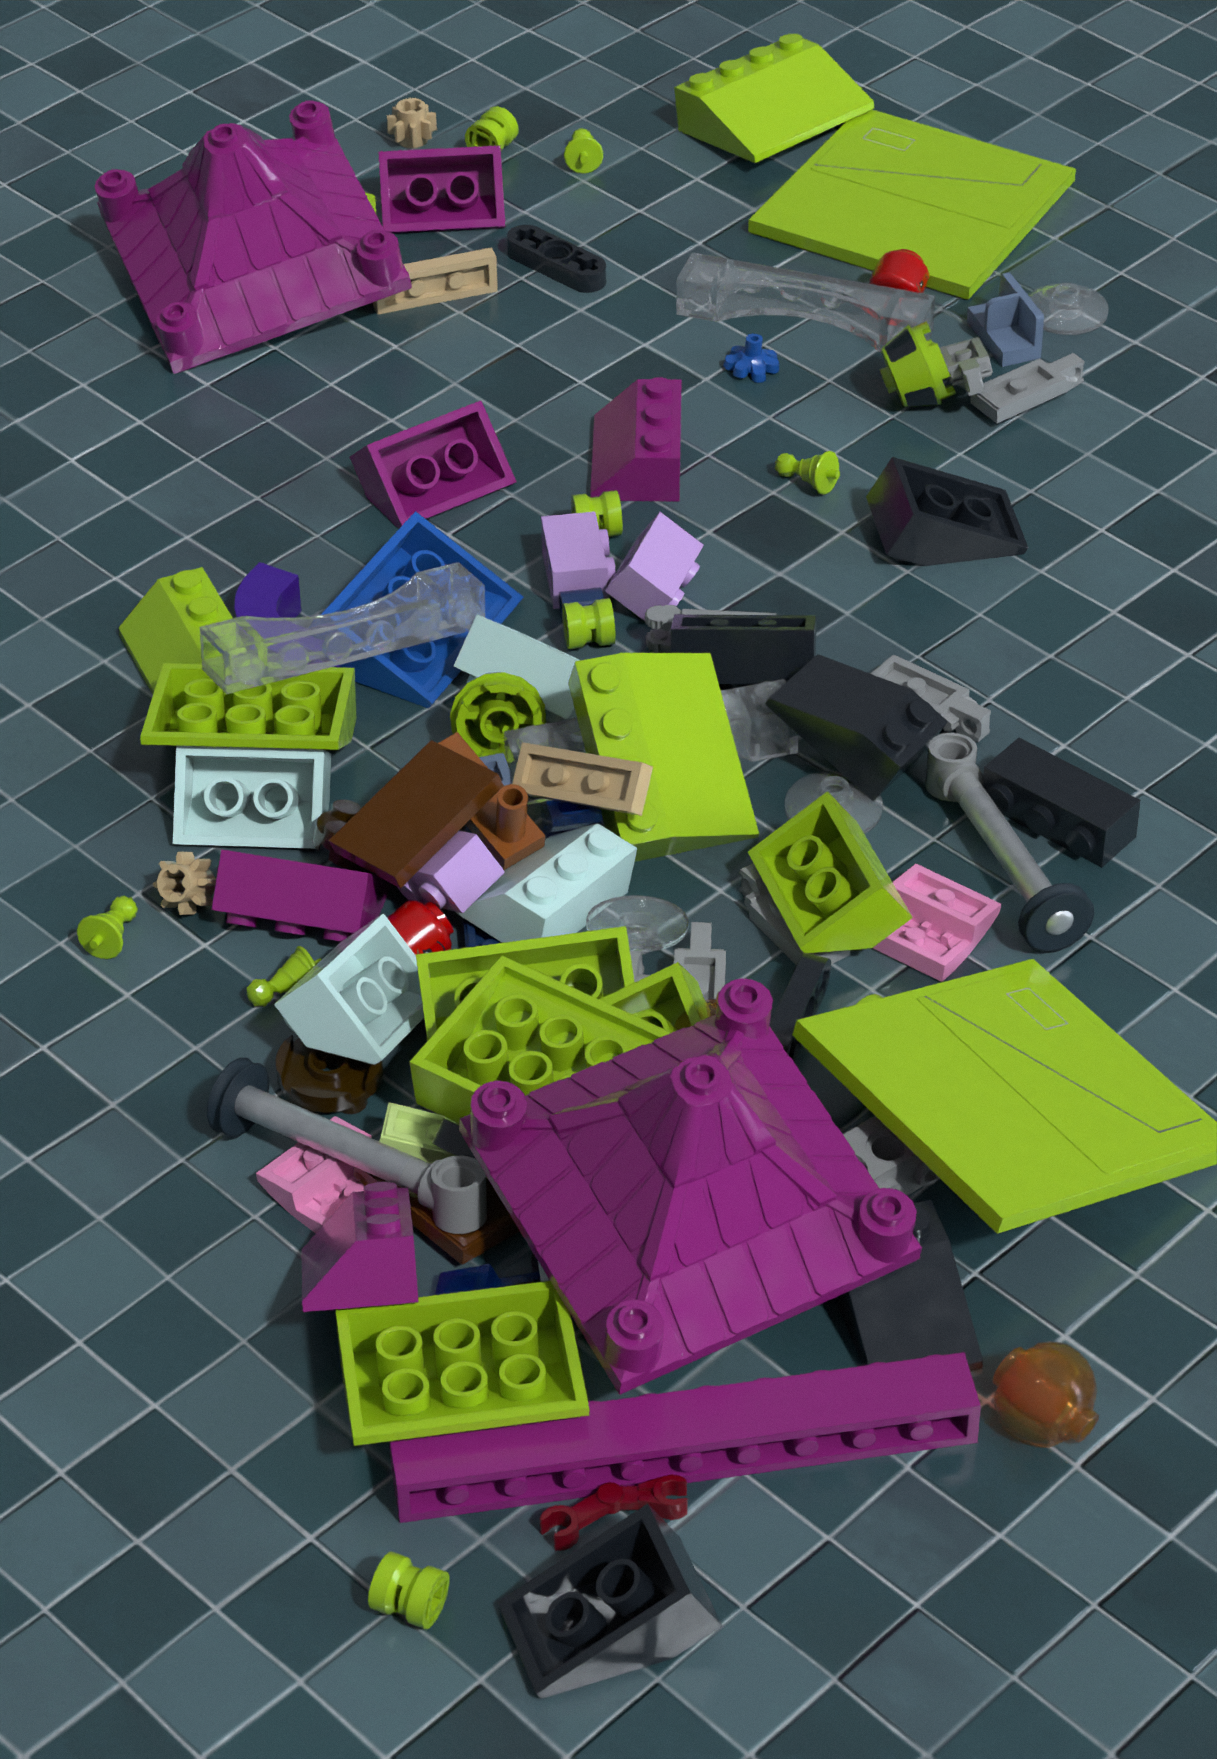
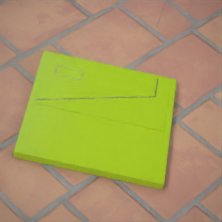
(916, 189)
(1013, 1093)

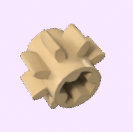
(411, 123)
(185, 883)

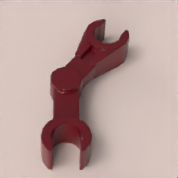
(610, 1500)

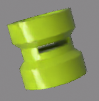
(494, 128)
(605, 506)
(588, 623)
(408, 1590)

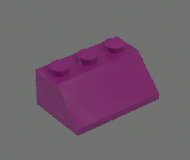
(441, 189)
(639, 442)
(434, 465)
(296, 894)
(362, 1253)

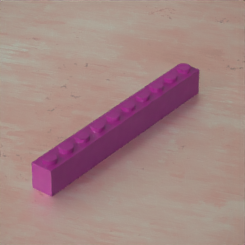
(692, 1435)

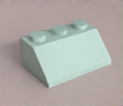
(502, 649)
(249, 796)
(555, 886)
(358, 996)

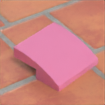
(944, 923)
(310, 1182)

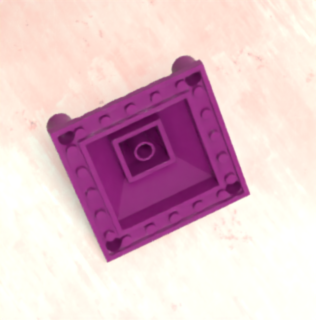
(250, 239)
(688, 1191)

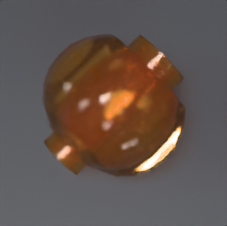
(1046, 1395)

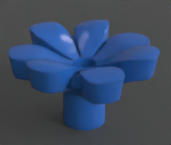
(752, 359)

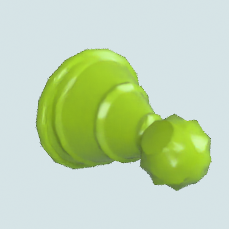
(583, 152)
(818, 471)
(103, 932)
(295, 968)

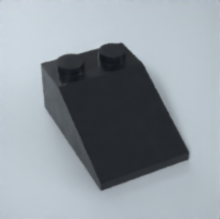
(942, 516)
(857, 721)
(916, 1307)
(610, 1607)

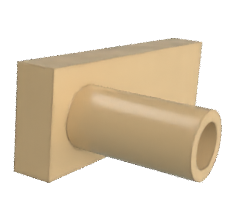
(445, 280)
(583, 778)

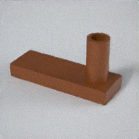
(504, 819)

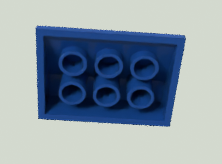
(425, 669)

